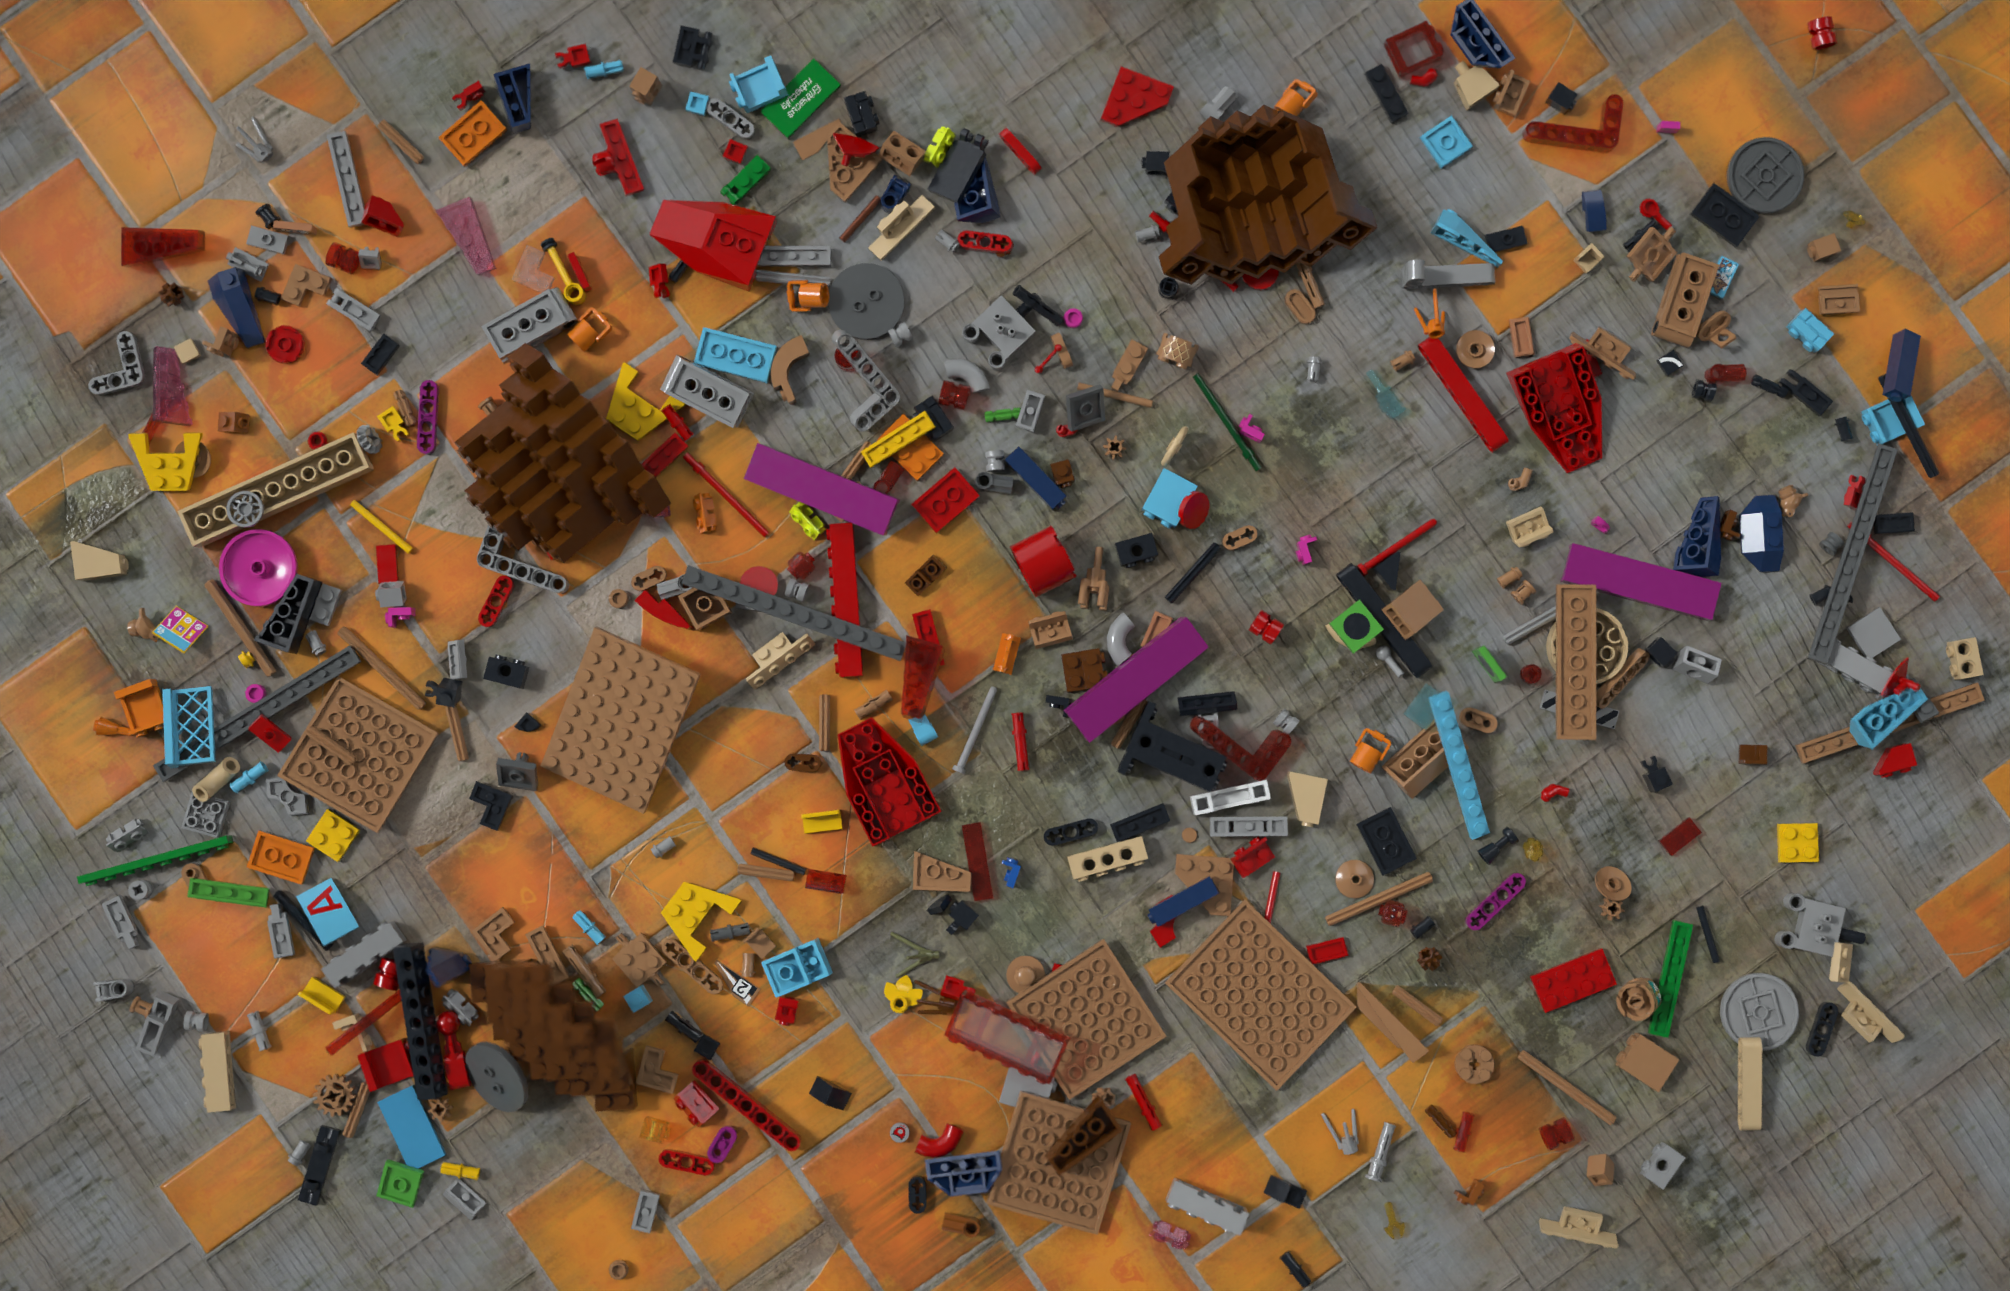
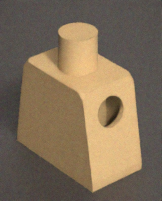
(1474, 84)

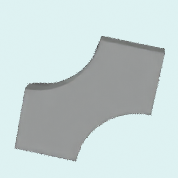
(293, 801)

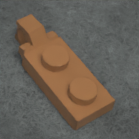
(1128, 364)

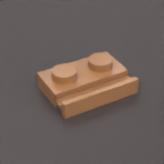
(1838, 299)

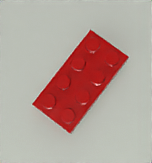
(1573, 980)

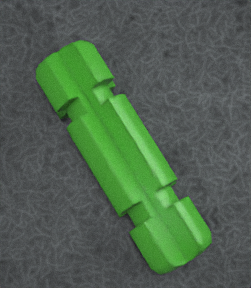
(1004, 414)
(587, 994)

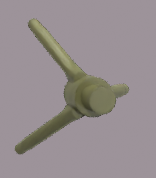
(923, 954)

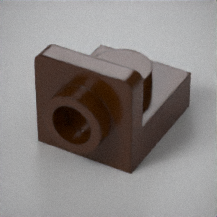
(1062, 473)
(1729, 521)

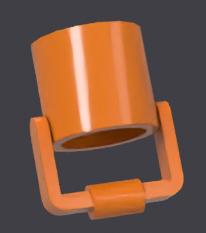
(1292, 101)
(810, 295)
(584, 334)
(1366, 756)

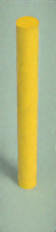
(381, 526)

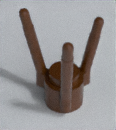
(945, 1004)

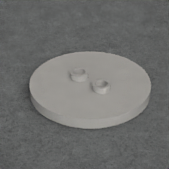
(1760, 1008)

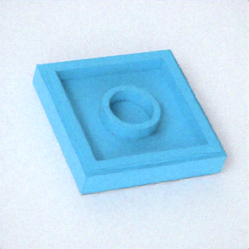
(1446, 142)

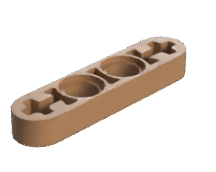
(1615, 685)
(690, 969)

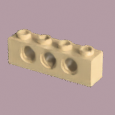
(1077, 861)

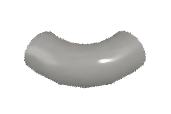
(969, 372)
(1117, 638)

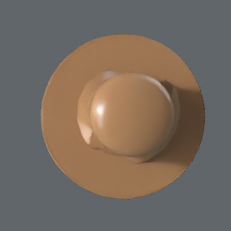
(1024, 972)

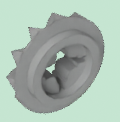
(372, 443)

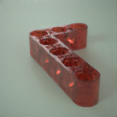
(1579, 133)
(1237, 752)

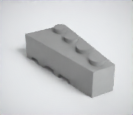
(1858, 669)
(363, 955)
(1207, 1206)

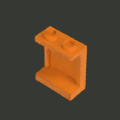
(142, 707)

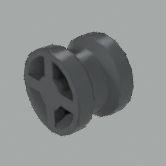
(1831, 543)

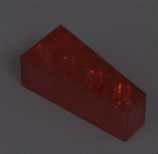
(156, 244)
(919, 676)

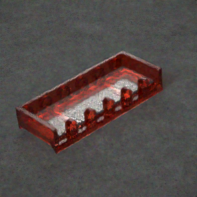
(1007, 1037)

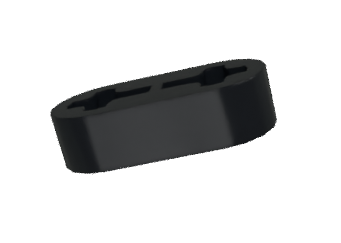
(922, 1194)

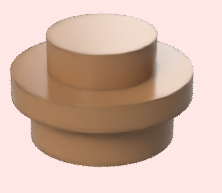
(618, 1269)

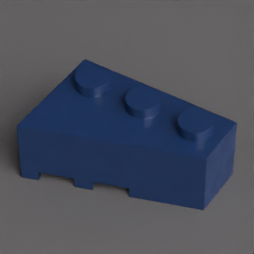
(515, 95)

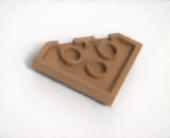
(847, 179)
(1195, 868)

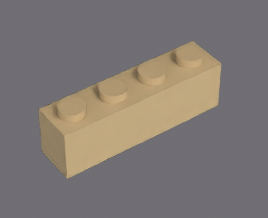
(218, 1071)

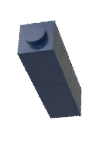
(1901, 365)
(1036, 479)
(1182, 901)

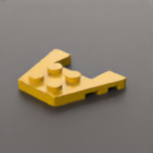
(632, 412)
(167, 470)
(689, 908)

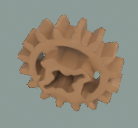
(336, 1102)

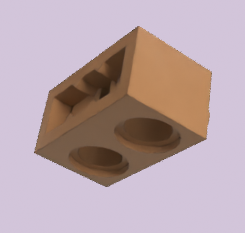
(645, 86)
(901, 153)

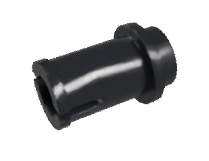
(268, 296)
(1843, 428)
(1421, 928)

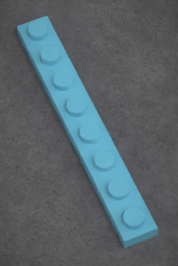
(1459, 764)

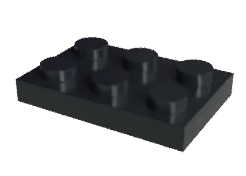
(1724, 215)
(1386, 841)

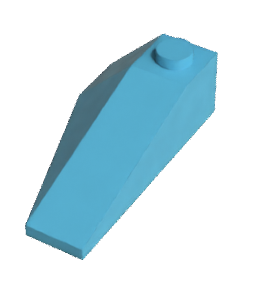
(1458, 233)
(1882, 717)

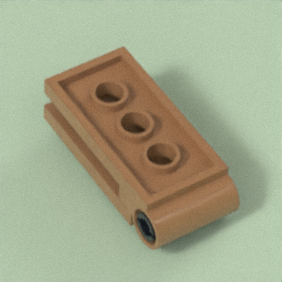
(1668, 323)

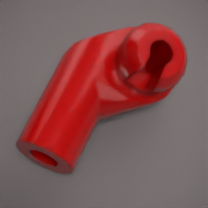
(1425, 80)
(1063, 431)
(1552, 790)

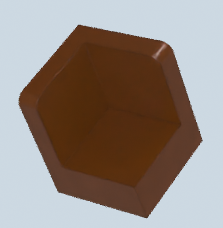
(1752, 754)

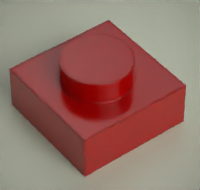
(735, 151)

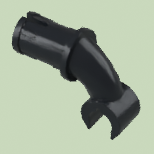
(1822, 595)

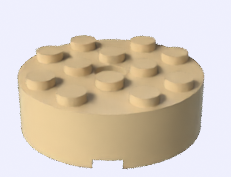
(1610, 646)

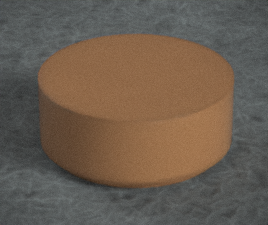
(618, 598)

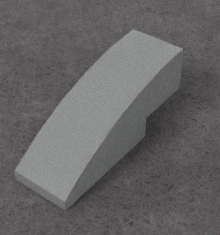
(157, 1023)

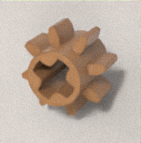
(1115, 442)
(1611, 913)
(1105, 1094)
(437, 1113)

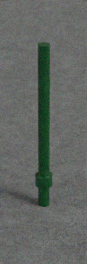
(1247, 453)

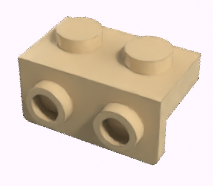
(1529, 527)
(1841, 962)

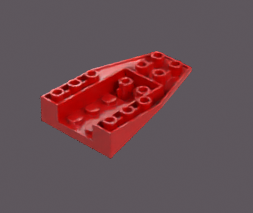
(715, 238)
(1562, 405)
(883, 782)

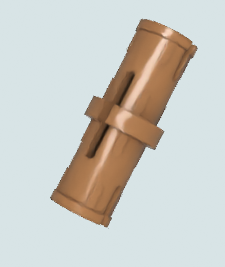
(873, 704)

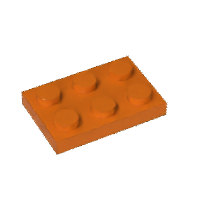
(472, 133)
(918, 455)
(280, 857)

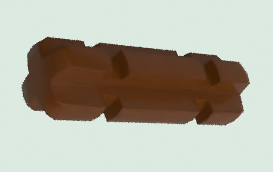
(1441, 1122)

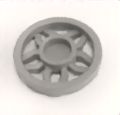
(245, 509)

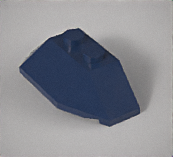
(1478, 37)
(1762, 533)
(965, 1173)

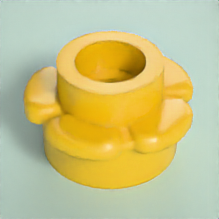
(246, 659)

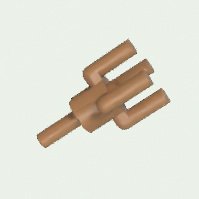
(1094, 583)

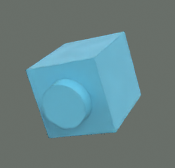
(638, 998)

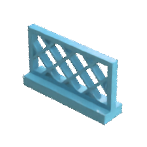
(172, 723)

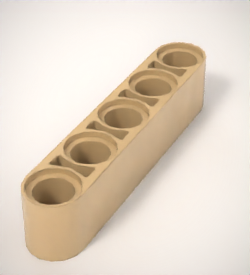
(1749, 1083)

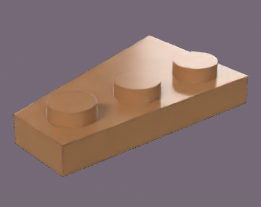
(938, 875)

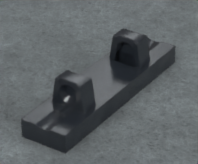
(319, 1165)

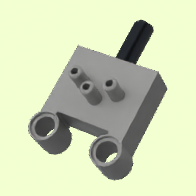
(1003, 328)
(1816, 927)

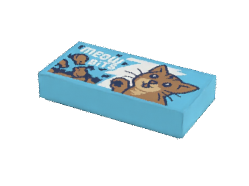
(1723, 277)

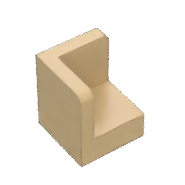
(1588, 258)

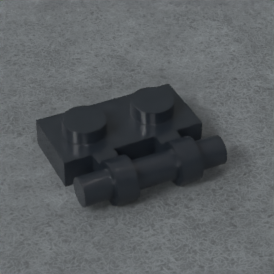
(686, 47)

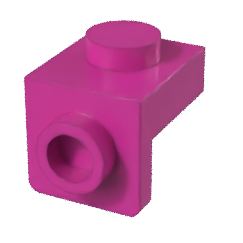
(1303, 551)

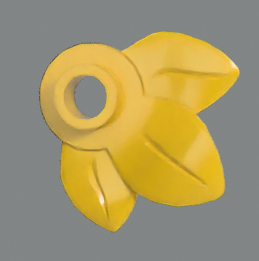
(902, 991)

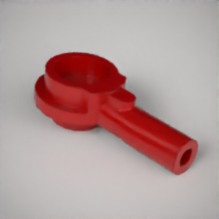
(1649, 208)

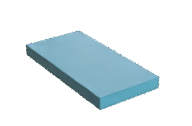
(735, 355)

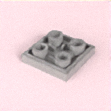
(1873, 633)
(206, 816)

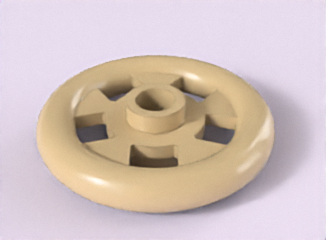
(1174, 446)

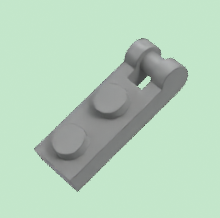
(354, 310)

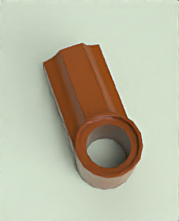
(958, 1224)

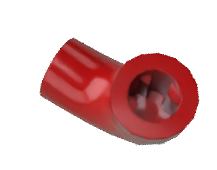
(942, 1145)

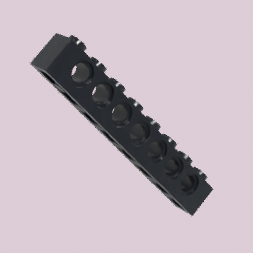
(420, 1021)

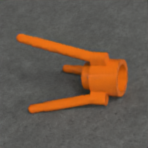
(1435, 327)

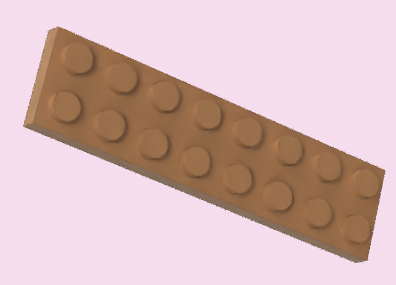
(1575, 662)

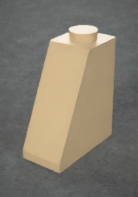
(96, 563)
(1307, 797)

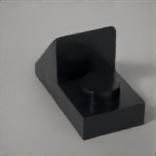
(1285, 1191)

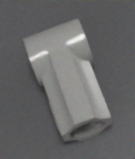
(1218, 106)
(671, 588)

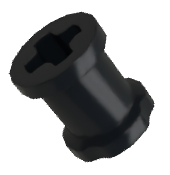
(267, 215)

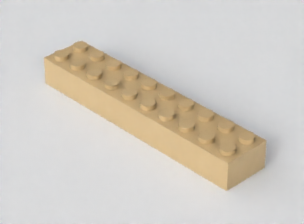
(278, 488)

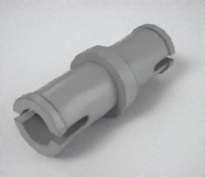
(259, 1031)

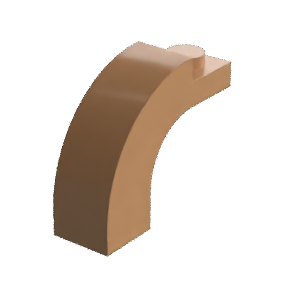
(784, 359)

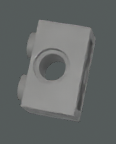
(1697, 664)
(1672, 1162)

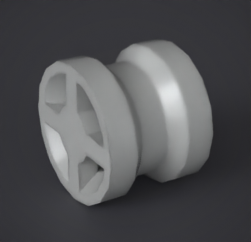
(143, 887)

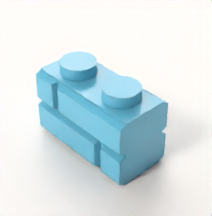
(1809, 330)

